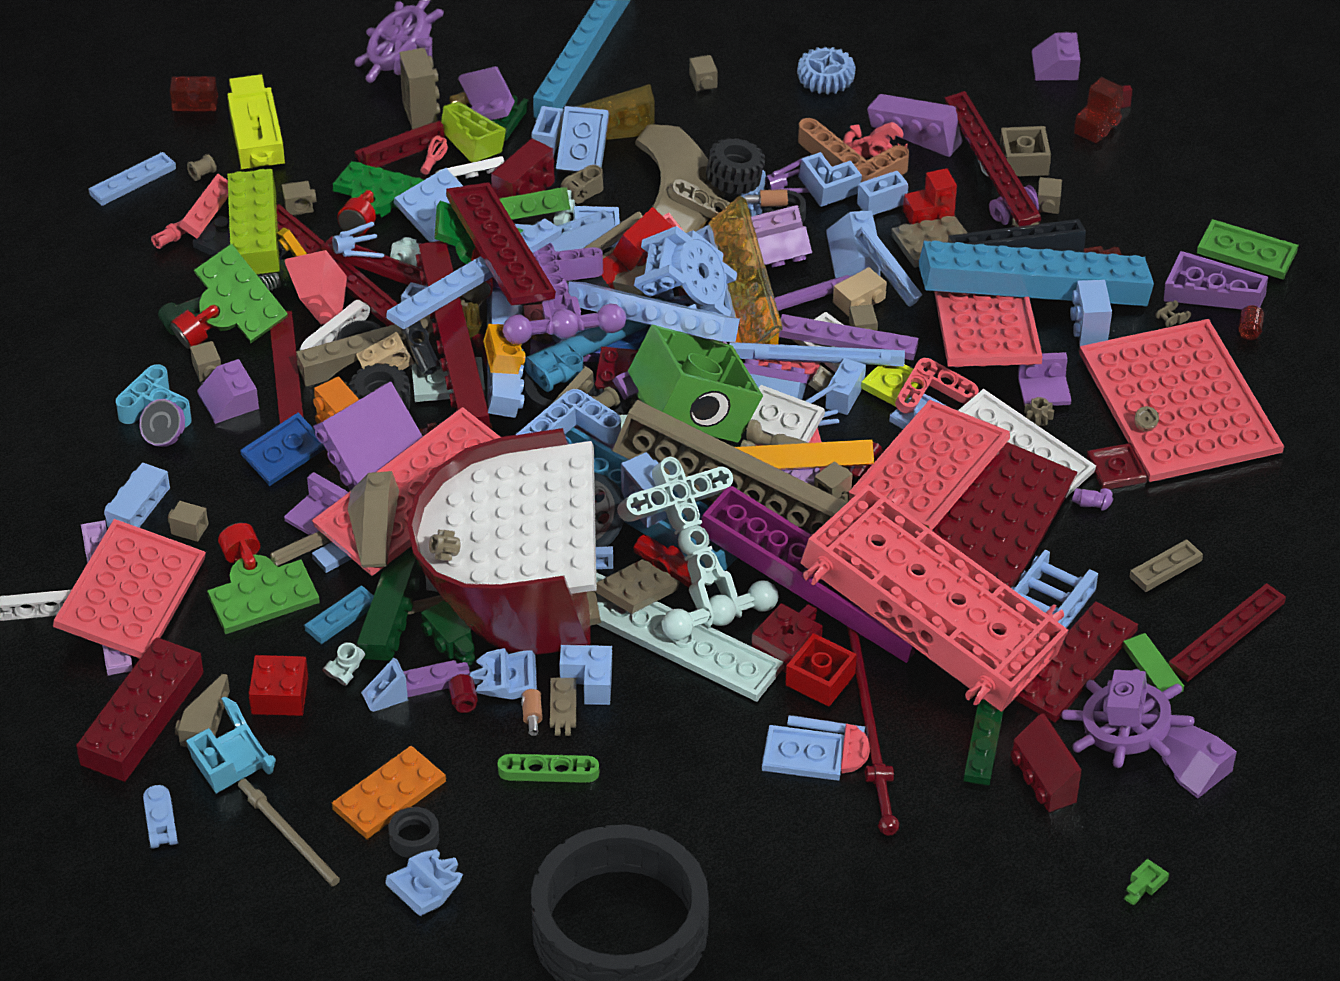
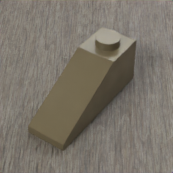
(204, 711)

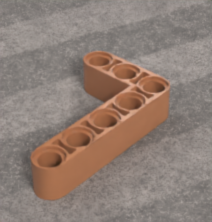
(819, 139)

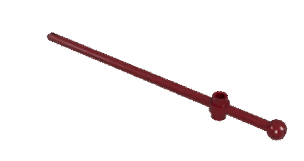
(878, 772)

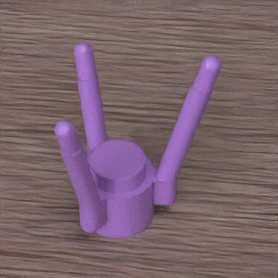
(778, 179)

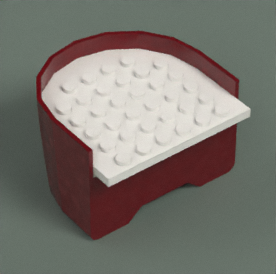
(523, 535)

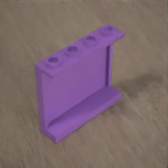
(368, 434)

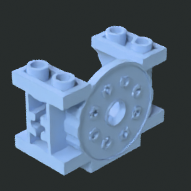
(687, 261)

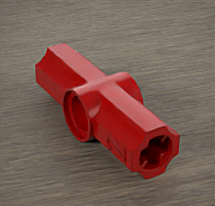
(665, 559)

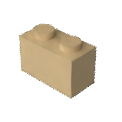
(859, 290)

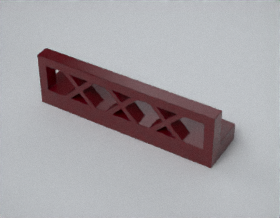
(400, 145)

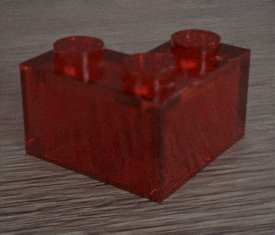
(1101, 112)

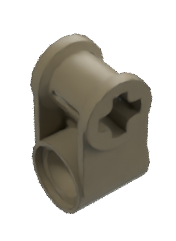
(585, 183)

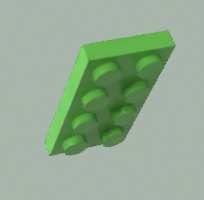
(1247, 249)

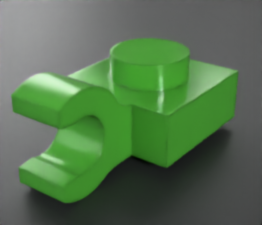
(1145, 878)

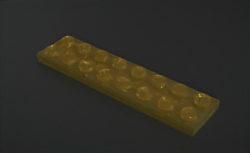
(752, 290)

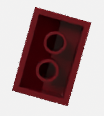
(1047, 764)

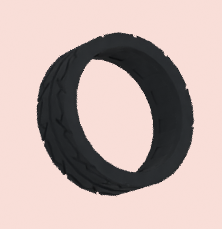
(620, 850)

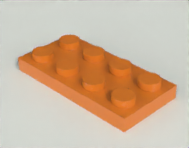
(387, 791)

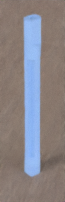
(819, 354)

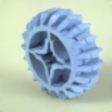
(826, 70)

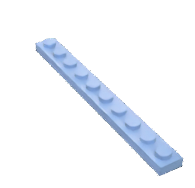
(463, 280)

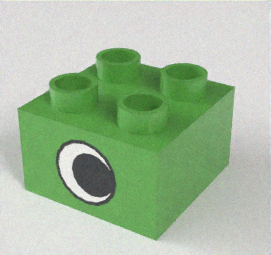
(695, 382)

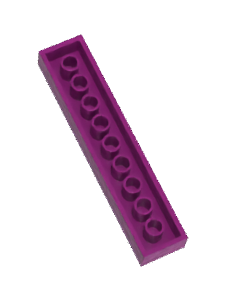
(777, 551)

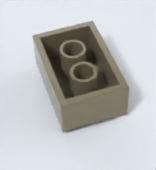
(419, 87)

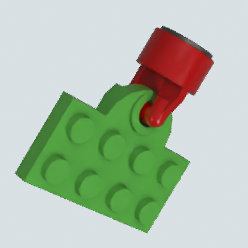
(232, 299)
(256, 585)

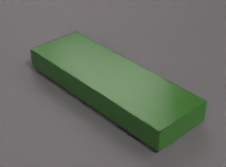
(1150, 660)

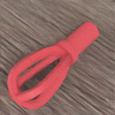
(431, 159)

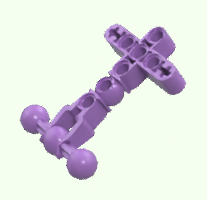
(563, 314)

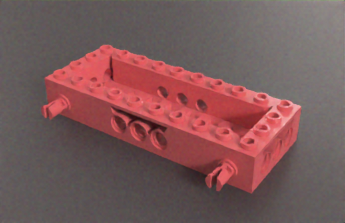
(922, 606)

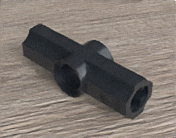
(422, 352)

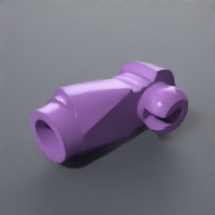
(1091, 498)

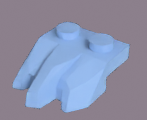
(505, 673)
(425, 881)

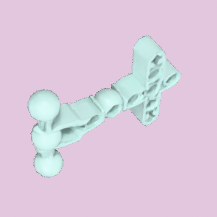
(720, 608)

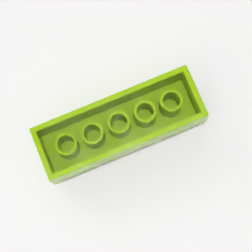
(254, 219)

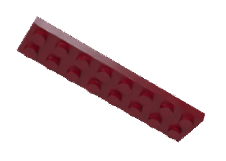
(500, 244)

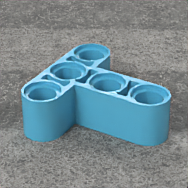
(148, 387)

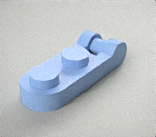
(159, 816)

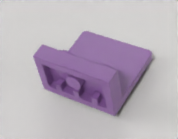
(487, 93)
(1045, 380)
(321, 496)

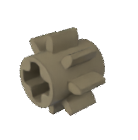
(1039, 411)
(444, 545)

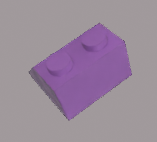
(1057, 58)
(228, 392)

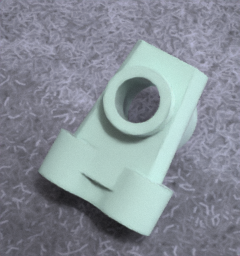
(344, 665)

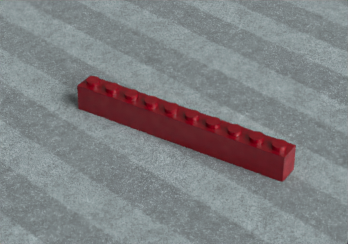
(453, 336)

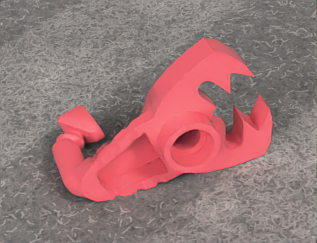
(876, 142)

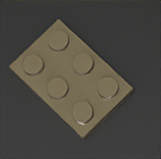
(637, 586)

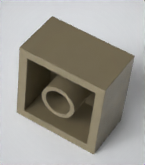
(1026, 150)

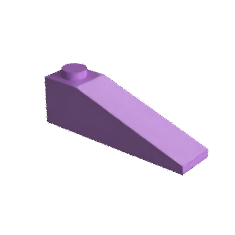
(1196, 757)

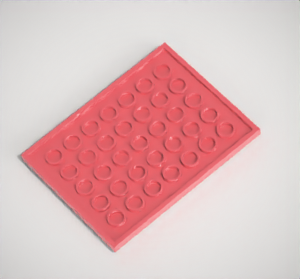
(1197, 390)

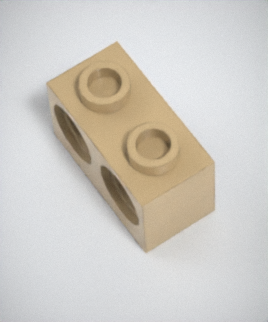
(389, 351)

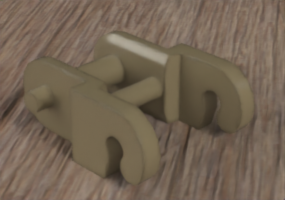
(1176, 318)

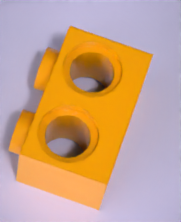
(501, 354)

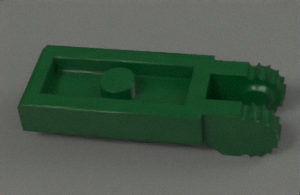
(515, 115)

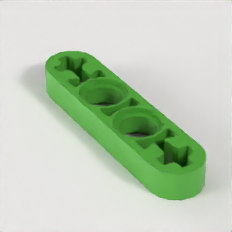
(548, 770)

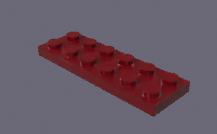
(1081, 658)

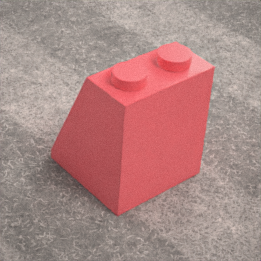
(318, 284)

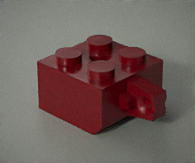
(786, 632)

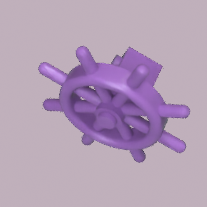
(398, 34)
(1124, 707)

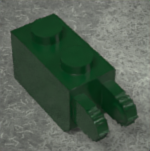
(448, 632)

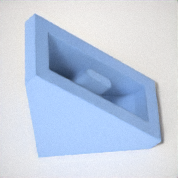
(386, 688)

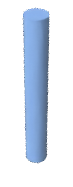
(819, 724)

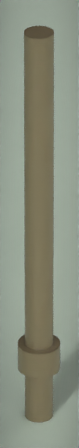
(259, 801)

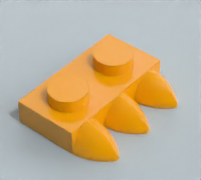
(290, 243)

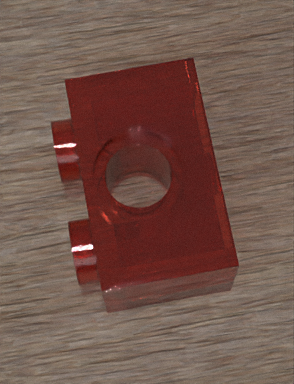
(193, 93)

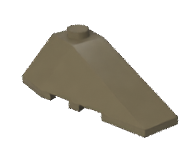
(372, 517)

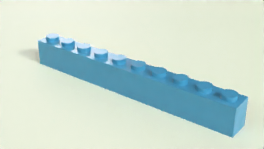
(578, 54)

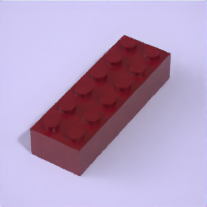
(140, 709)

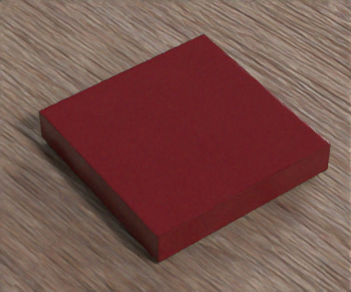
(1117, 466)

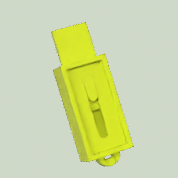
(255, 123)

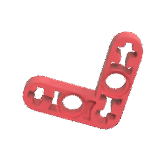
(927, 378)

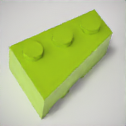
(472, 132)

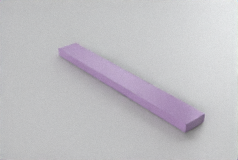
(115, 660)

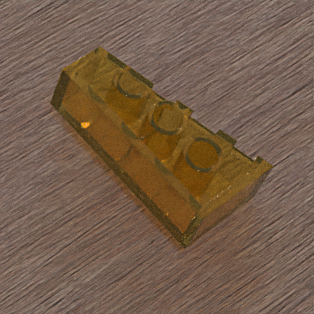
(627, 112)

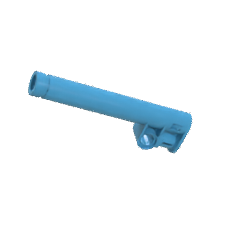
(565, 359)

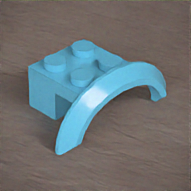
(231, 755)

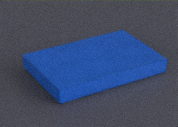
(283, 449)

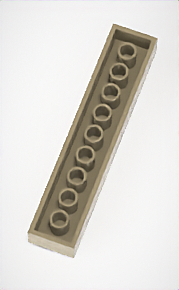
(698, 452)

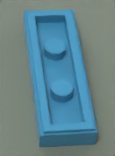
(340, 615)

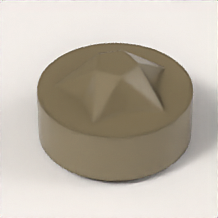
(1146, 418)

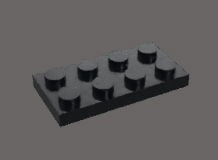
(217, 237)

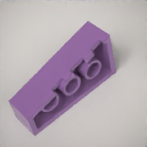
(922, 122)
(1213, 283)

